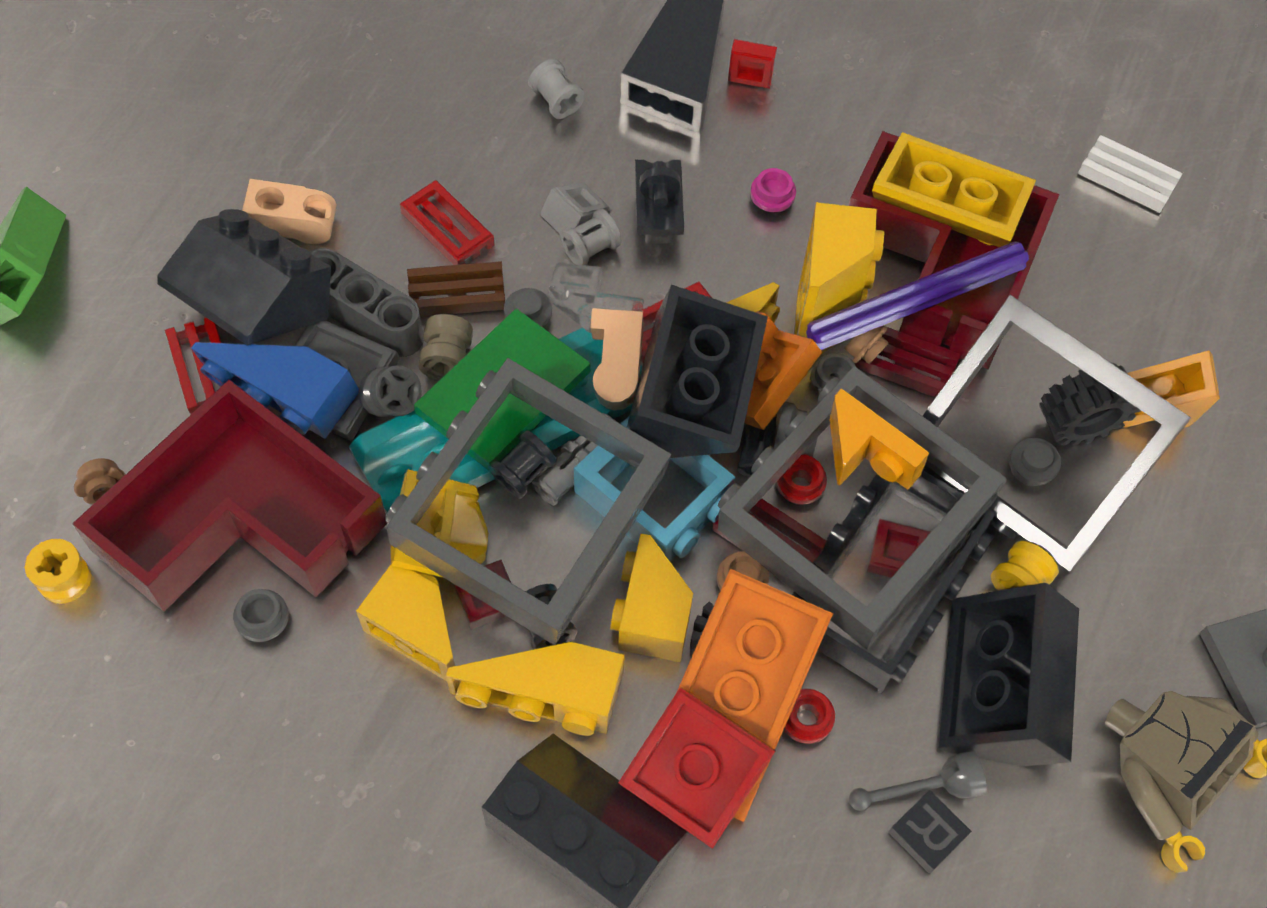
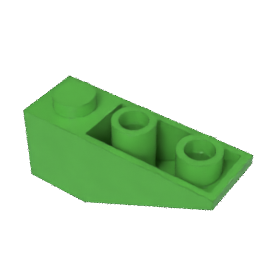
(25, 250)

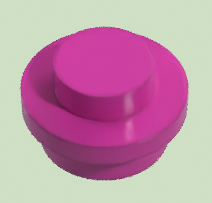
(773, 190)

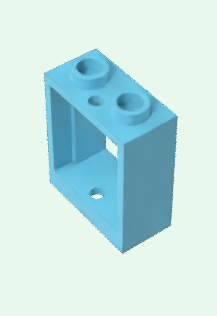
(601, 467)

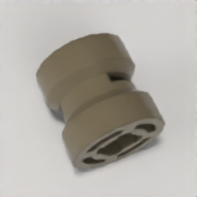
(446, 342)

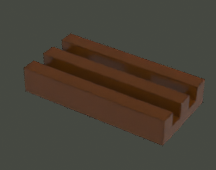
(456, 283)

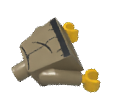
(1181, 762)

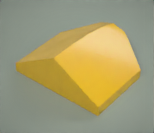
(451, 518)

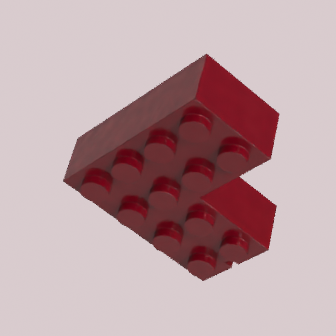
(966, 316)
(225, 478)

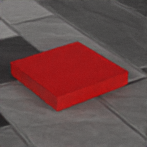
(697, 767)

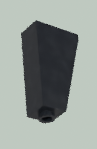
(675, 63)

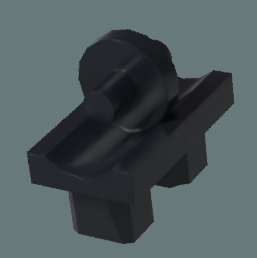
(659, 200)

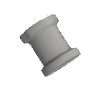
(556, 88)
(590, 237)

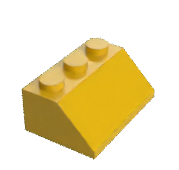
(954, 189)
(837, 262)

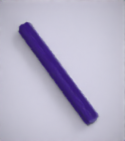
(917, 295)

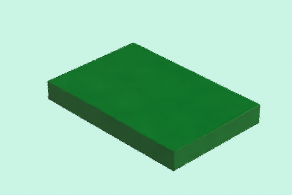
(528, 346)

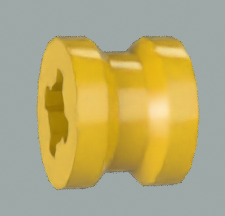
(1025, 566)
(71, 572)

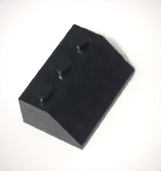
(247, 278)
(697, 375)
(1011, 676)
(582, 825)

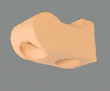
(291, 210)
(619, 373)

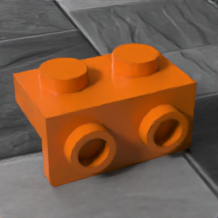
(780, 368)

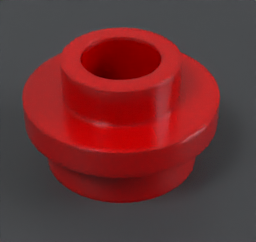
(810, 470)
(822, 709)

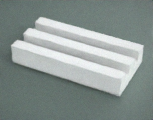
(1132, 168)

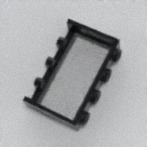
(847, 559)

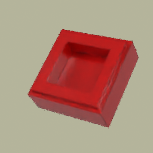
(752, 63)

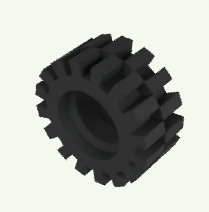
(1084, 409)

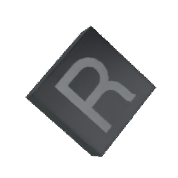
(929, 831)

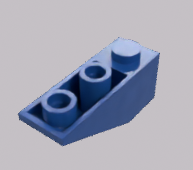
(291, 379)

